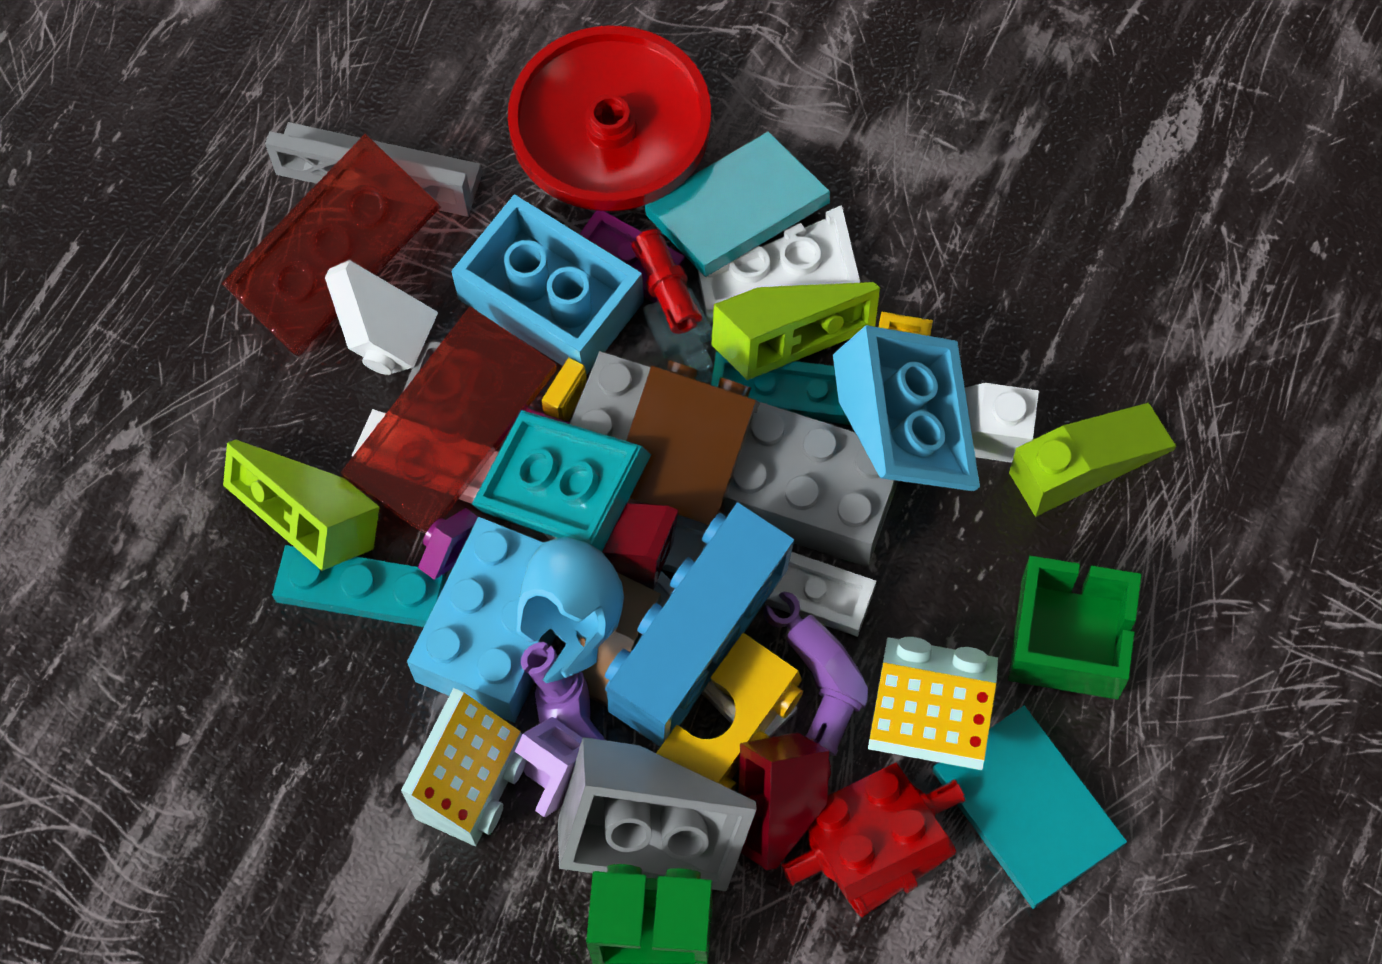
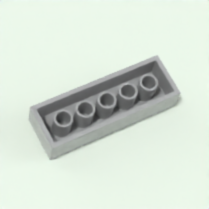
(790, 470)

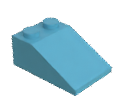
(908, 406)

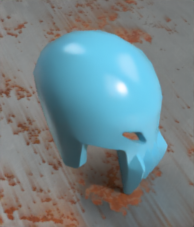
(574, 595)

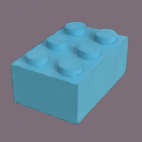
(548, 284)
(473, 626)

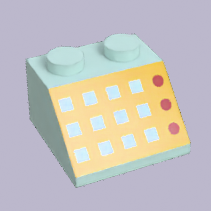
(934, 702)
(464, 770)

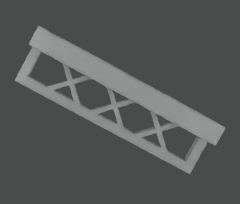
(311, 152)

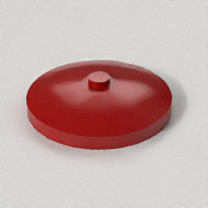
(609, 118)

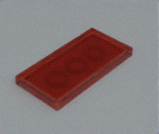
(354, 213)
(449, 420)

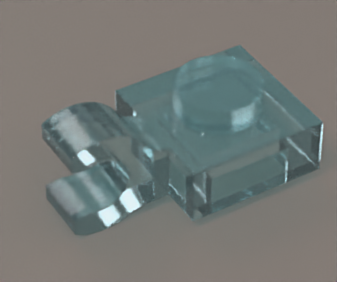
(687, 344)

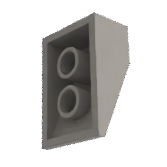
(649, 814)

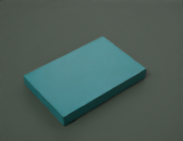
(737, 203)
(561, 479)
(1033, 809)

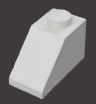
(378, 318)
(1000, 419)

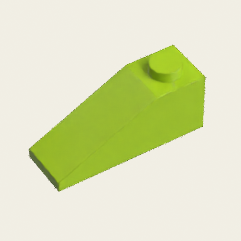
(789, 322)
(1087, 455)
(305, 505)

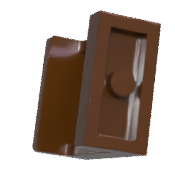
(692, 439)

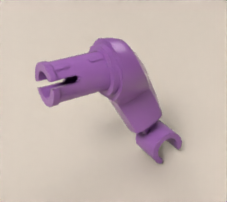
(832, 670)
(563, 699)

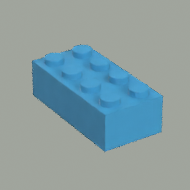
(698, 623)

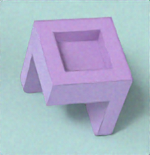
(550, 759)

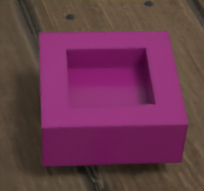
(445, 542)

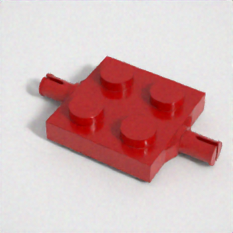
(875, 832)

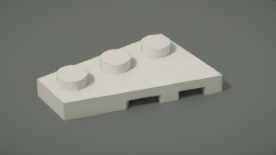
(801, 257)

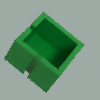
(1071, 637)
(649, 918)

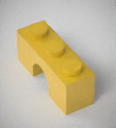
(760, 689)

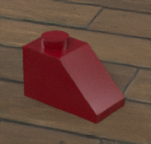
(642, 541)
(790, 790)

